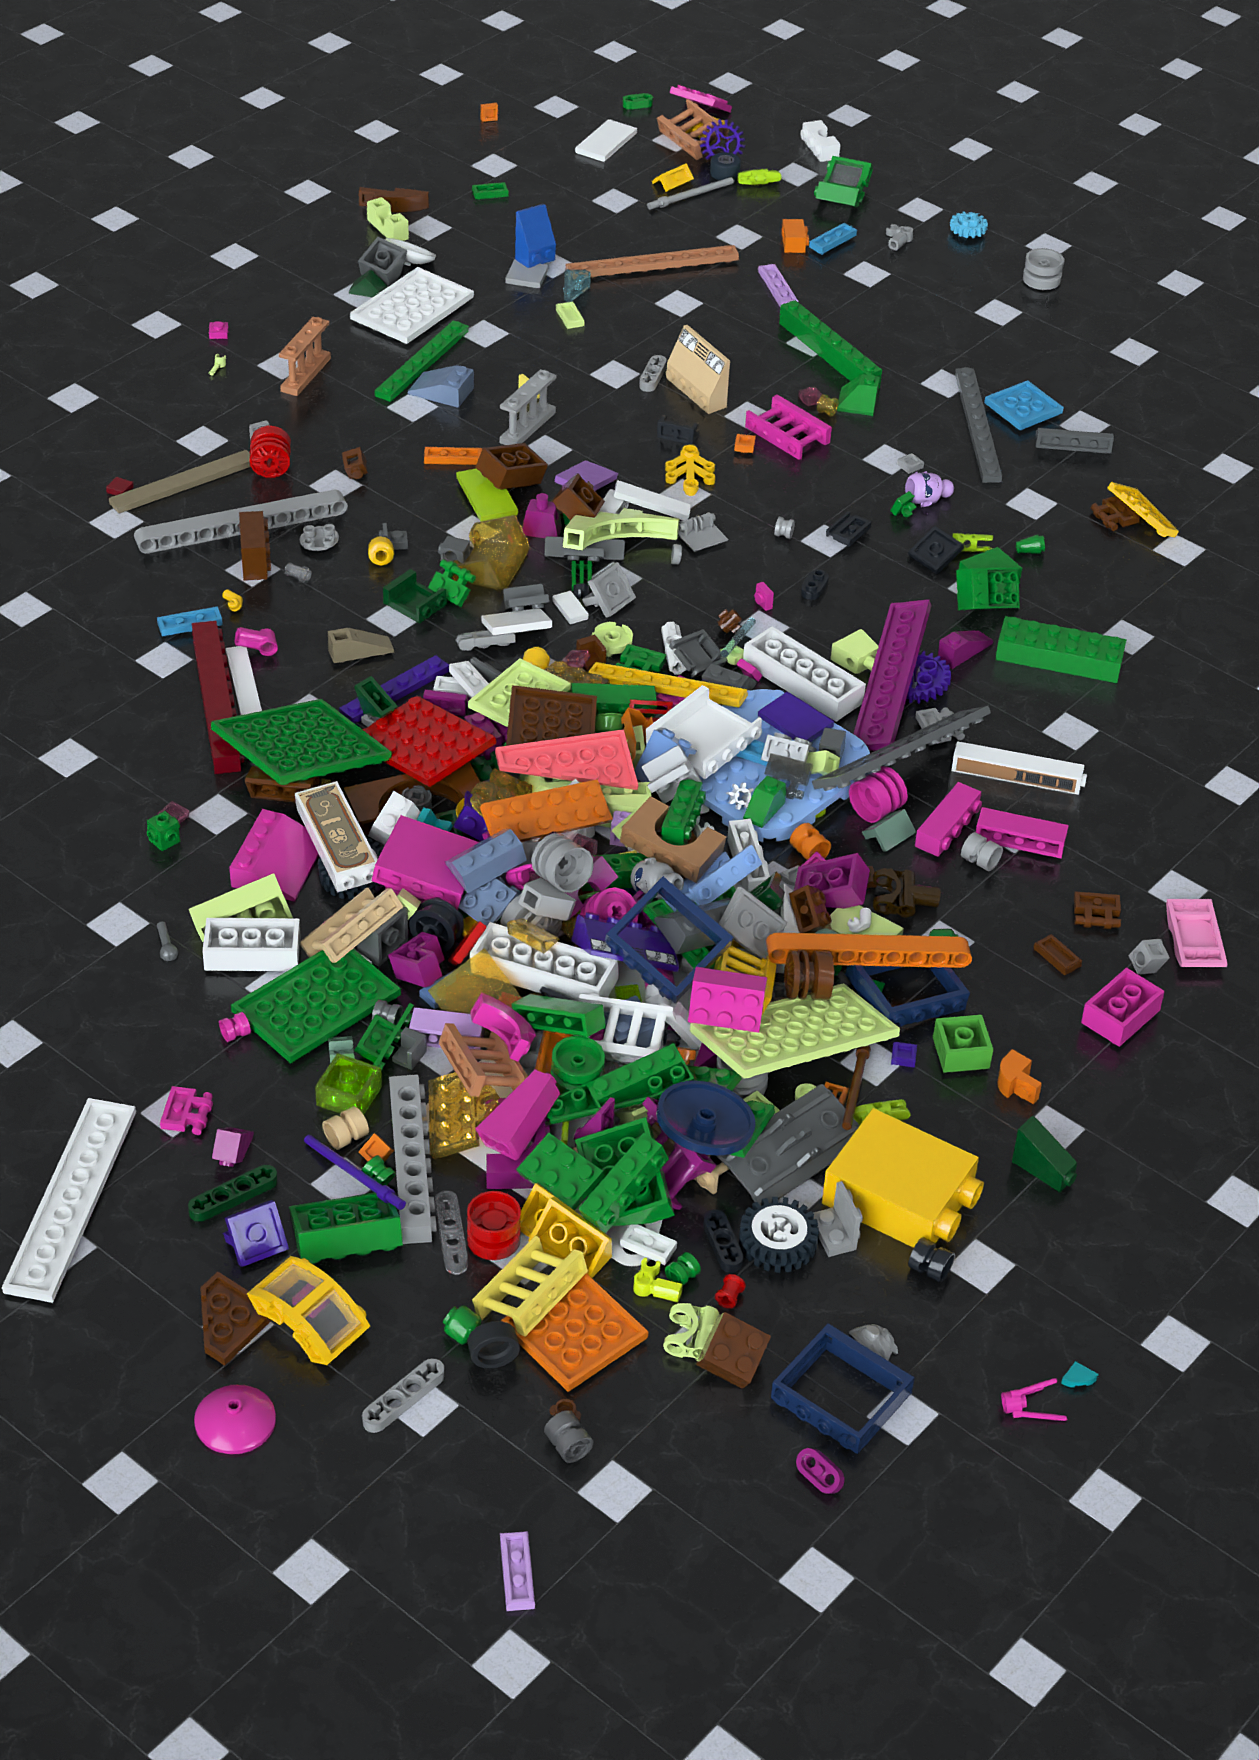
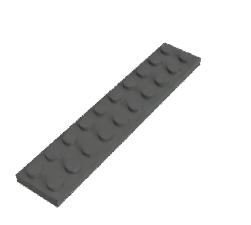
(901, 748)

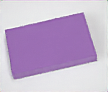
(591, 472)

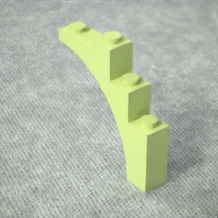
(629, 523)

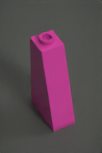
(519, 1115)

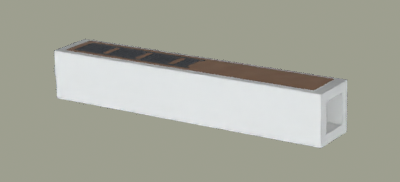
(1018, 768)

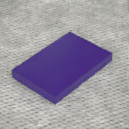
(795, 718)

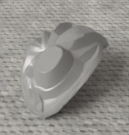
(875, 1339)

